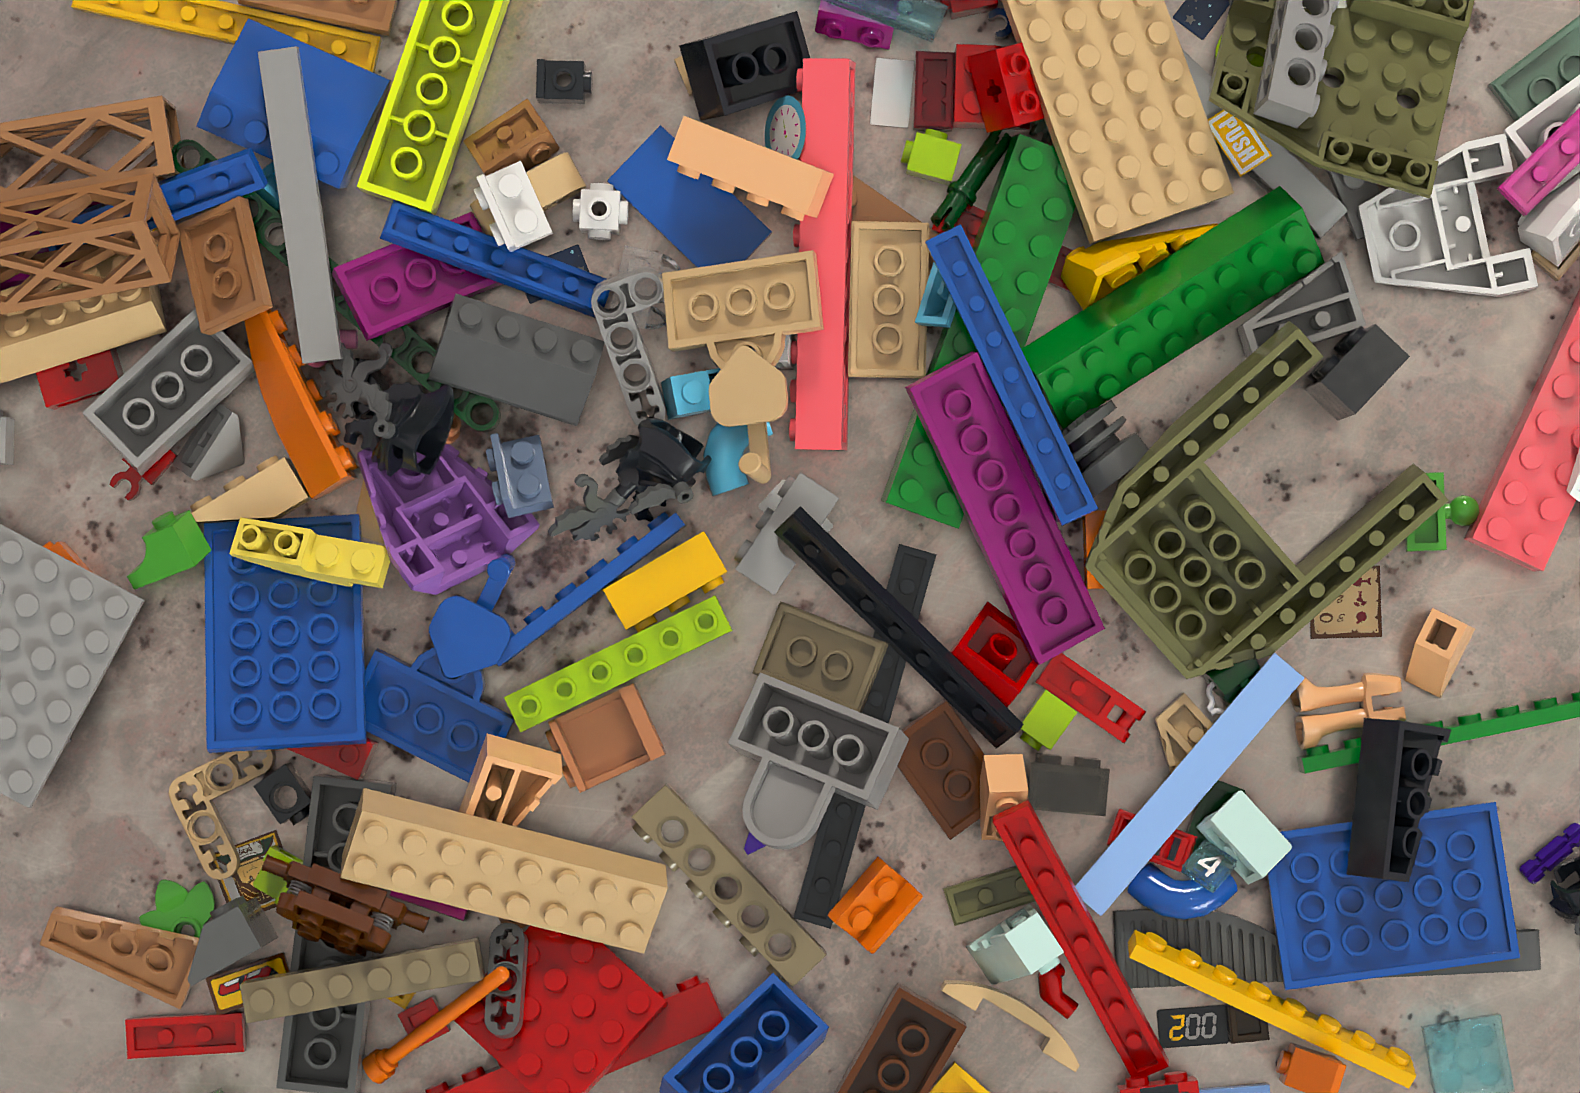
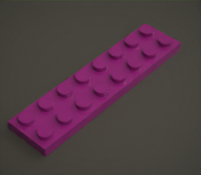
(1005, 507)

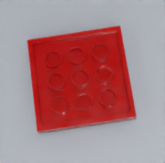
(577, 1014)

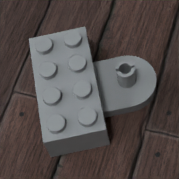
(807, 755)

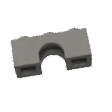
(763, 559)

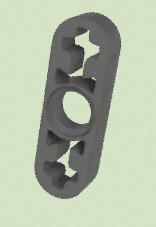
(515, 1010)

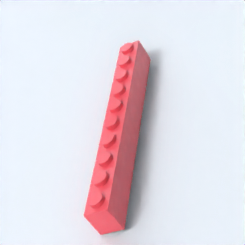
(822, 355)

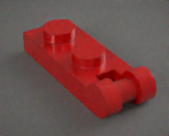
(1089, 696)

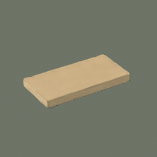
(885, 296)

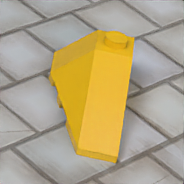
(1110, 264)

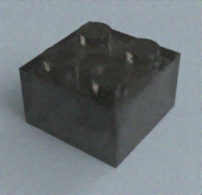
(1067, 786)

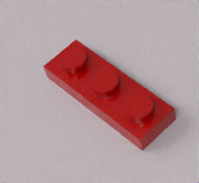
(185, 1035)

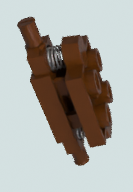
(339, 908)

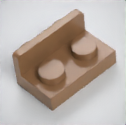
(511, 139)

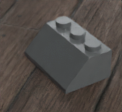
(233, 933)

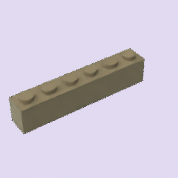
(362, 980)

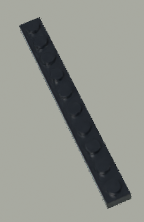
(843, 816)

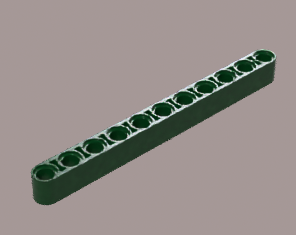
(405, 355)

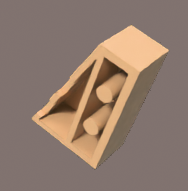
(509, 780)

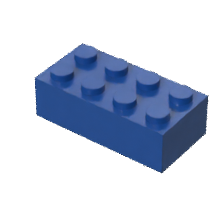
(751, 1046)

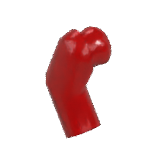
(1051, 991)

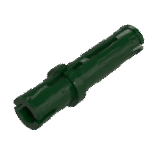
(963, 191)

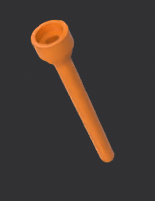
(382, 1063)

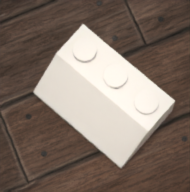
(1542, 121)

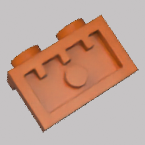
(875, 905)

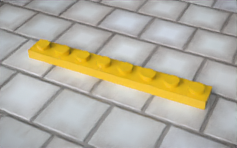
(1260, 1002)

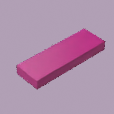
(1544, 167)

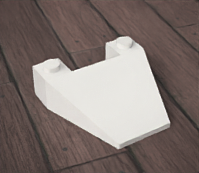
(1443, 237)

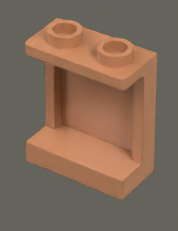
(605, 738)

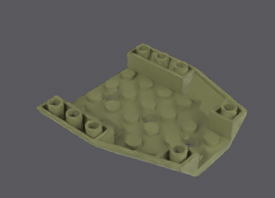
(1377, 55)

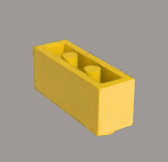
(666, 582)

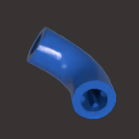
(1176, 897)

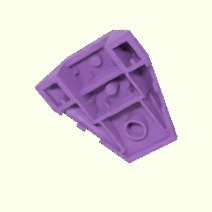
(441, 523)

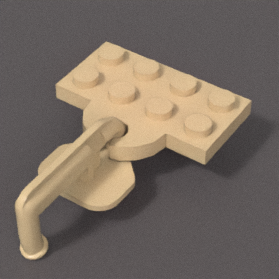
(741, 310)

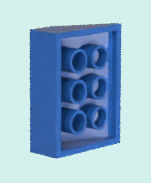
(338, 96)

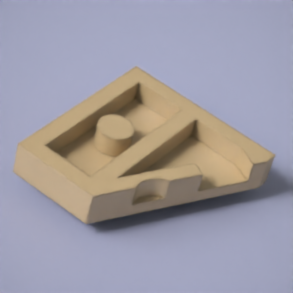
(1180, 729)

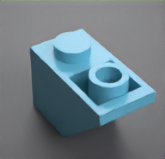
(688, 393)

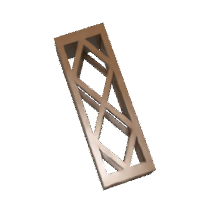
(75, 124)
(58, 229)

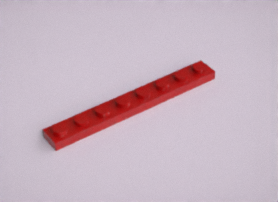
(1080, 940)

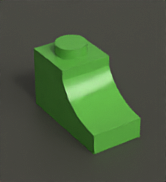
(171, 548)

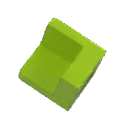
(270, 883)

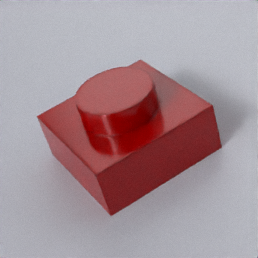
(418, 1014)

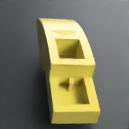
(310, 555)

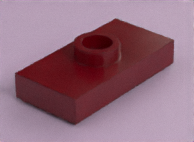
(934, 90)

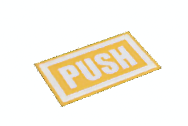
(1238, 142)

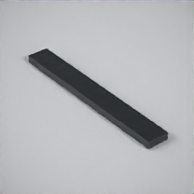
(898, 627)

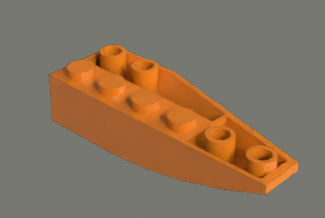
(295, 410)

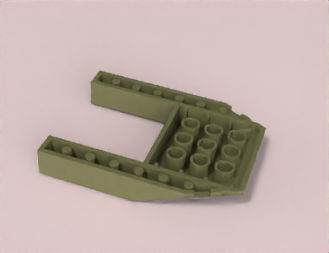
(1196, 560)

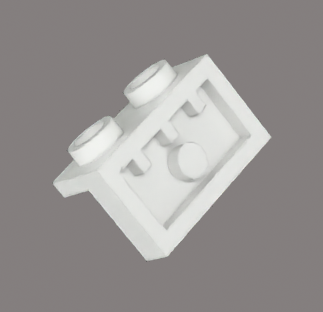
(513, 206)

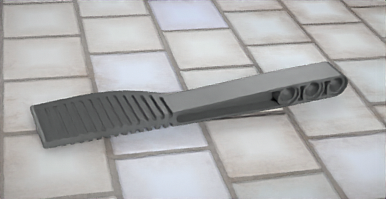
(1254, 950)

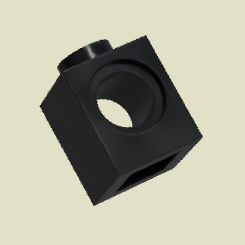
(270, 787)

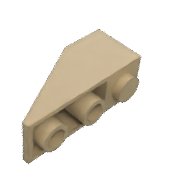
(265, 495)

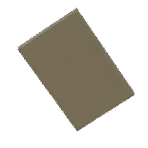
(820, 656)

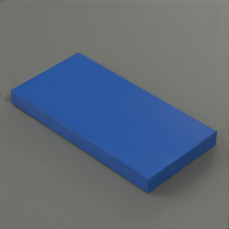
(690, 213)

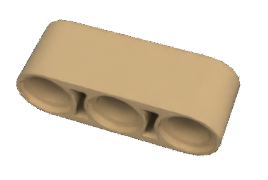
(552, 182)

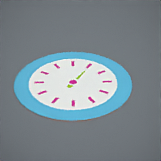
(786, 127)

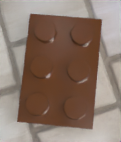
(944, 768)

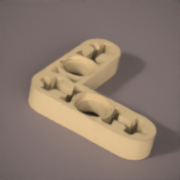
(206, 792)

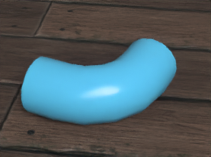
(726, 448)

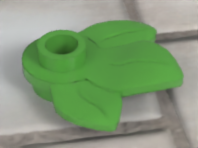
(179, 907)

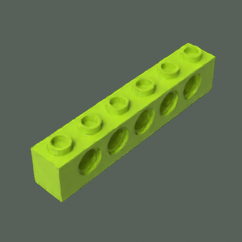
(618, 663)

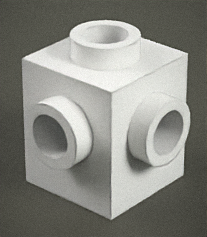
(600, 226)

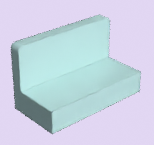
(1246, 836)

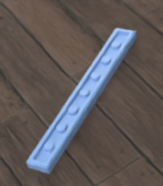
(1188, 784)

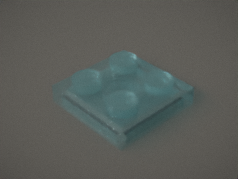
(1468, 1056)

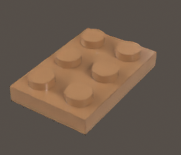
(224, 266)

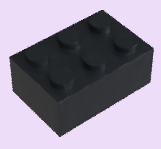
(1357, 372)

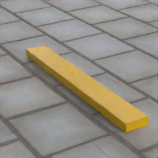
(225, 21)

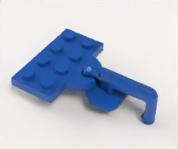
(437, 701)

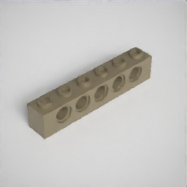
(804, 951)

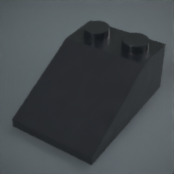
(745, 65)

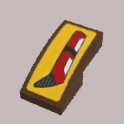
(225, 985)

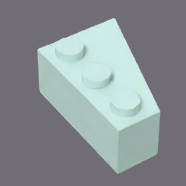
(1016, 947)

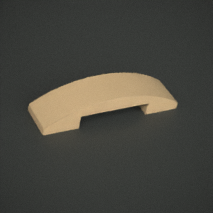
(972, 994)

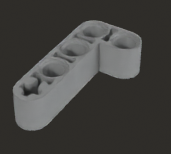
(635, 351)

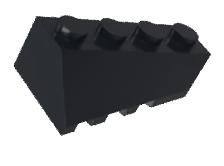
(1392, 796)

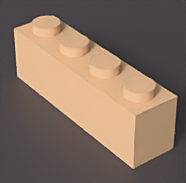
(750, 167)

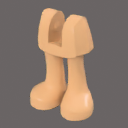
(1307, 697)

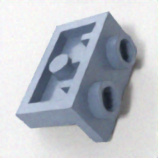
(521, 474)

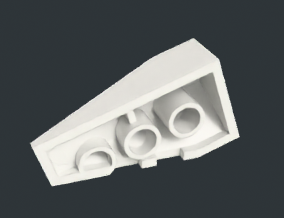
(1554, 223)

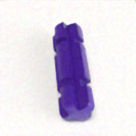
(1551, 854)

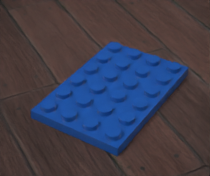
(281, 649)
(1368, 928)

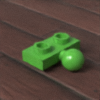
(1432, 533)

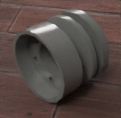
(1100, 450)

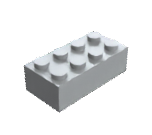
(168, 392)

